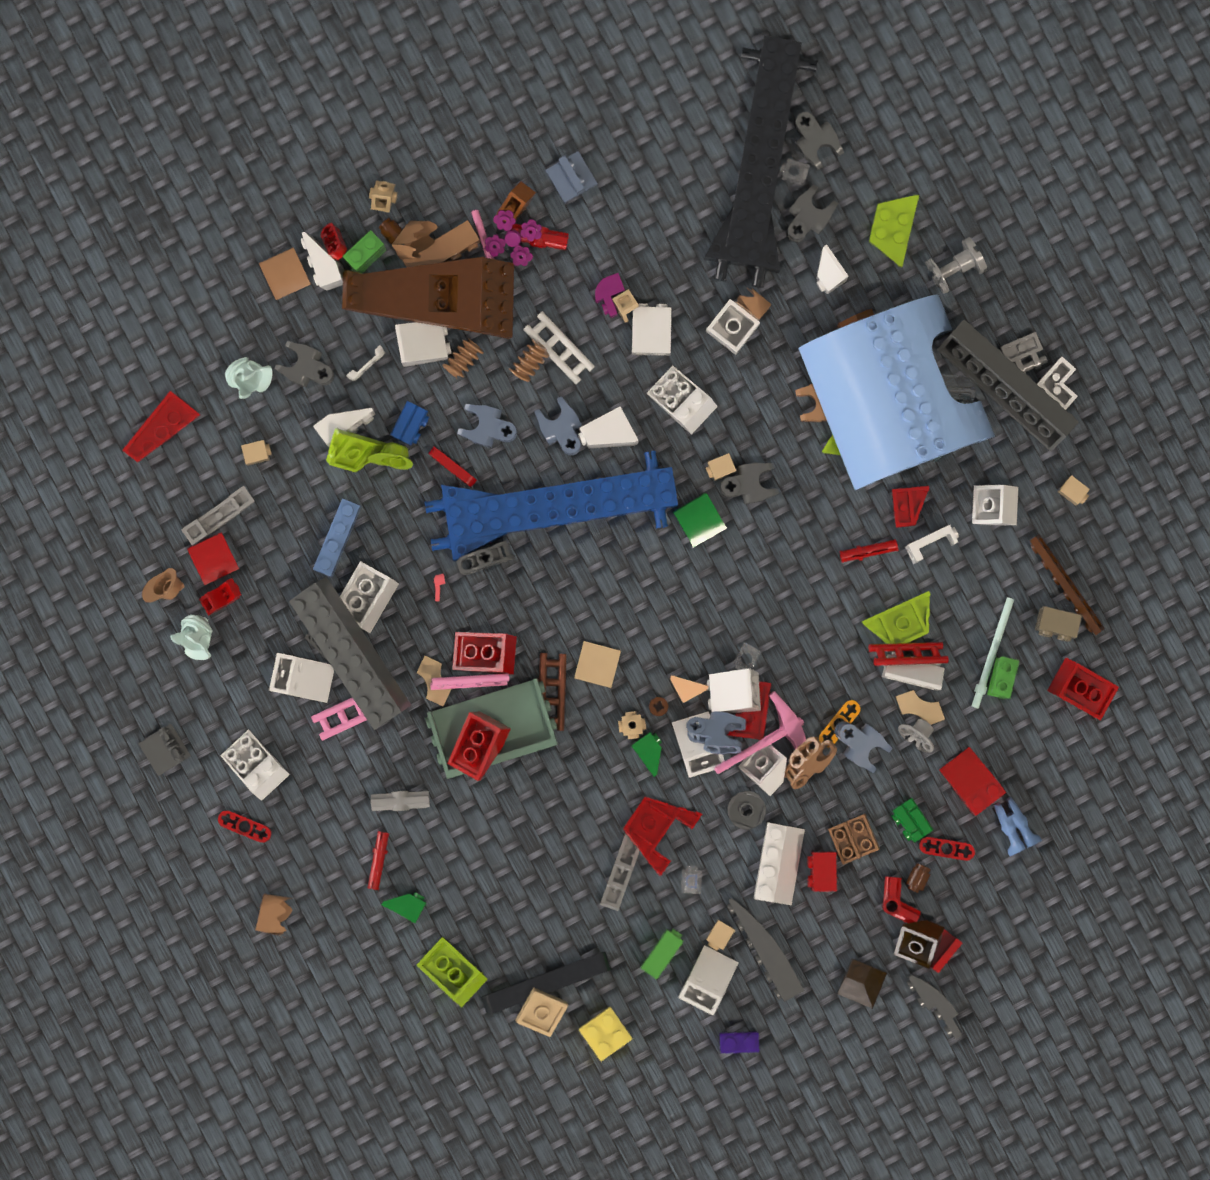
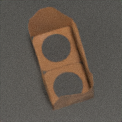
(415, 239)
(754, 305)
(272, 913)

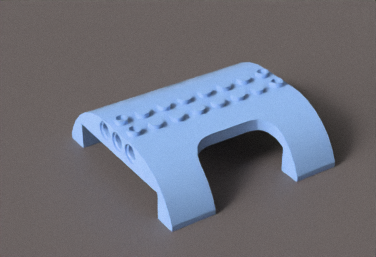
(888, 393)

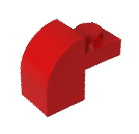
(220, 597)

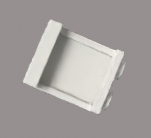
(651, 330)
(913, 548)

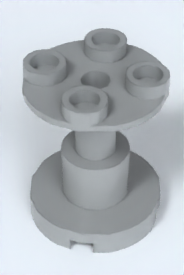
(962, 262)

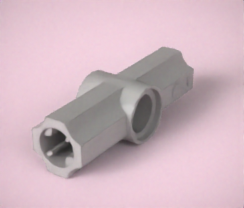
(400, 801)

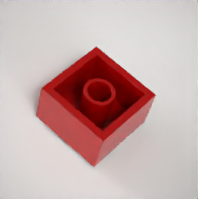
(823, 871)

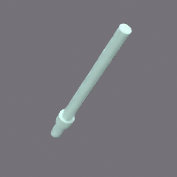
(981, 688)

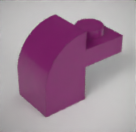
(606, 290)

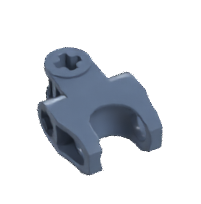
(489, 426)
(561, 429)
(714, 731)
(860, 743)

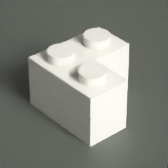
(1054, 384)

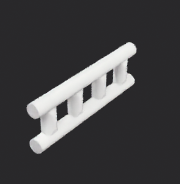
(571, 348)

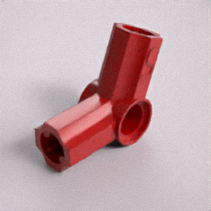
(892, 892)

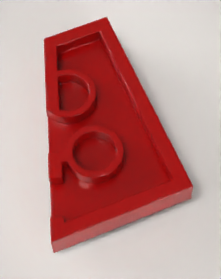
(755, 720)

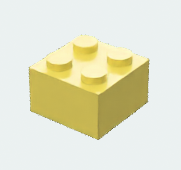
(605, 1033)

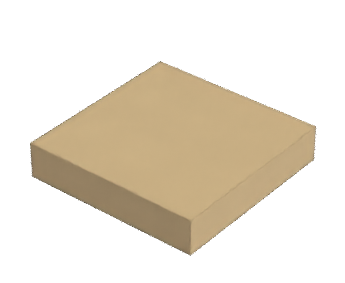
(597, 664)
(541, 1012)

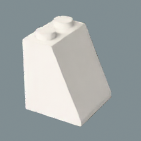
(422, 343)
(608, 431)
(734, 691)

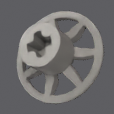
(920, 733)

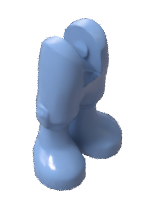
(1011, 822)

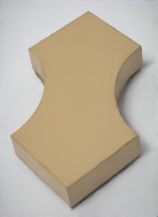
(432, 669)
(911, 704)

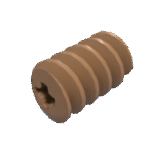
(463, 358)
(530, 361)

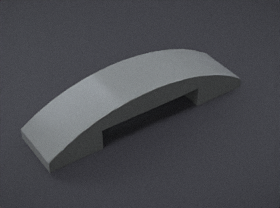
(218, 516)

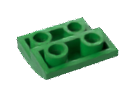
(699, 519)

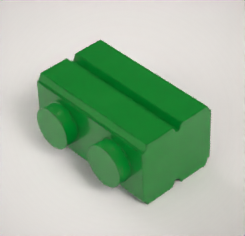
(912, 820)

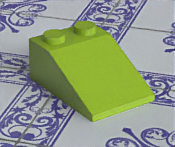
(452, 972)

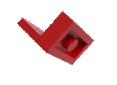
(945, 951)

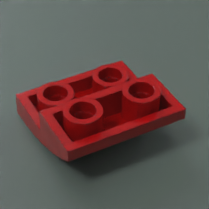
(213, 558)

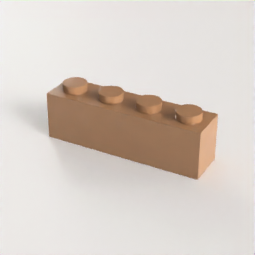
(448, 246)

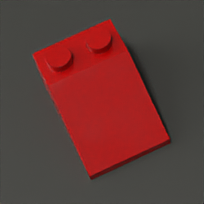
(484, 653)
(1083, 688)
(478, 744)
(972, 781)

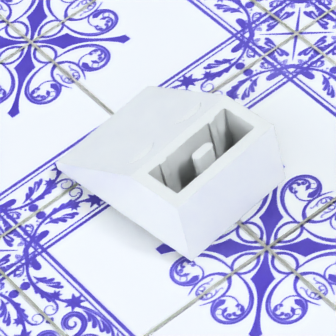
(328, 270)
(682, 399)
(345, 421)
(301, 678)
(694, 756)
(254, 765)
(708, 980)

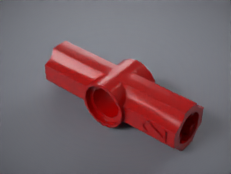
(548, 238)

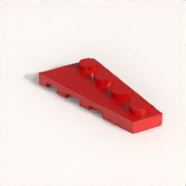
(162, 424)

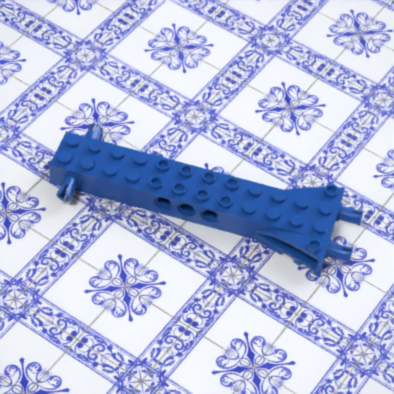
(483, 517)

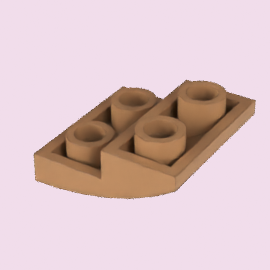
(284, 273)
(854, 839)

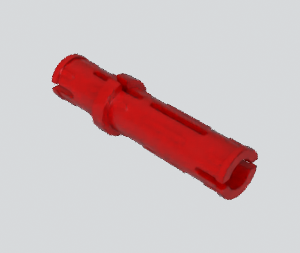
(869, 550)
(378, 860)

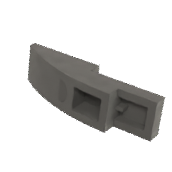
(931, 997)

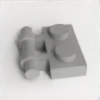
(1023, 348)

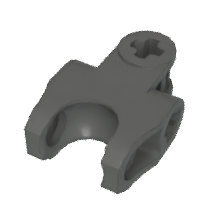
(815, 137)
(808, 217)
(307, 366)
(748, 483)
(493, 553)

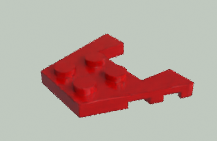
(651, 823)

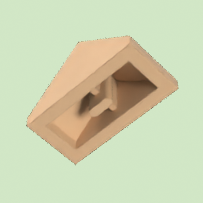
(687, 689)

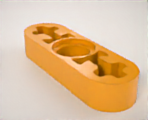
(844, 709)

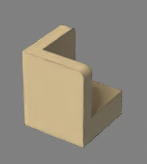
(625, 303)

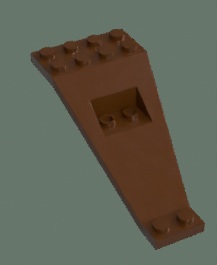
(472, 297)

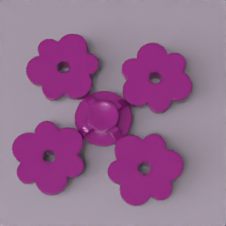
(513, 237)

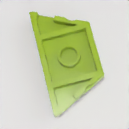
(893, 227)
(351, 450)
(903, 621)

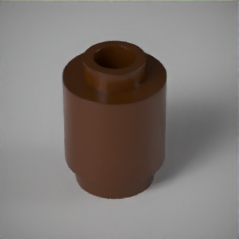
(390, 230)
(918, 878)

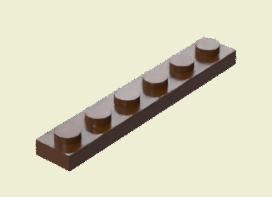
(1070, 590)

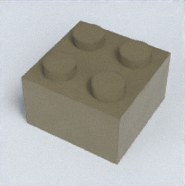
(1058, 623)

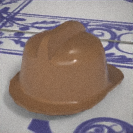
(162, 586)

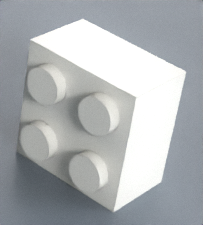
(733, 326)

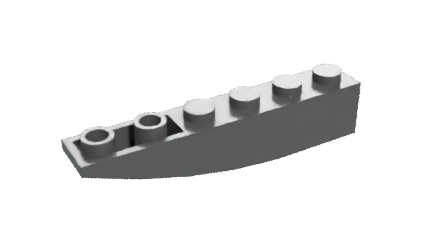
(768, 954)

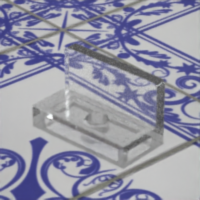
(960, 388)

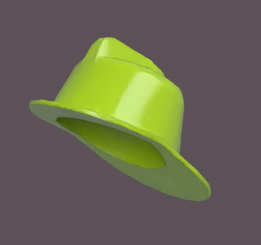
(392, 455)

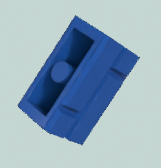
(409, 424)

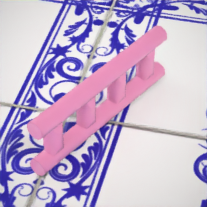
(469, 681)
(345, 723)

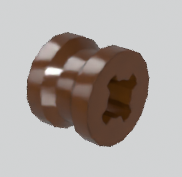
(656, 708)

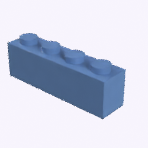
(337, 538)

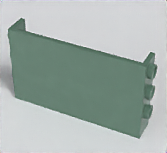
(517, 707)

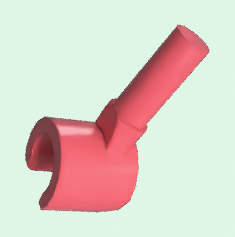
(438, 580)

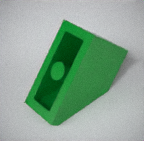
(649, 751)
(407, 906)

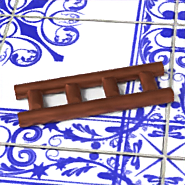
(560, 682)

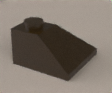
(919, 942)
(862, 983)

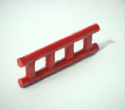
(900, 659)

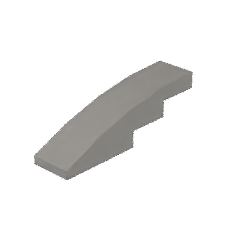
(620, 874)

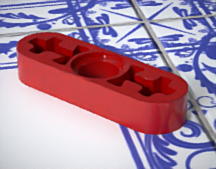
(333, 241)
(452, 467)
(247, 834)
(960, 856)

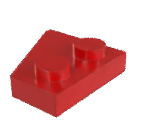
(908, 504)

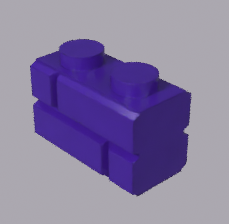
(739, 1042)

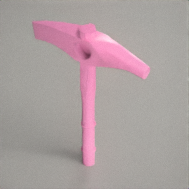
(789, 727)

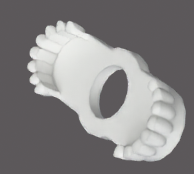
(355, 375)

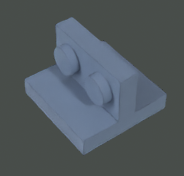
(571, 177)

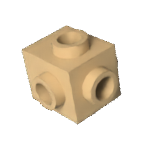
(382, 196)
(632, 733)

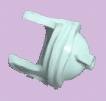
(248, 377)
(194, 637)

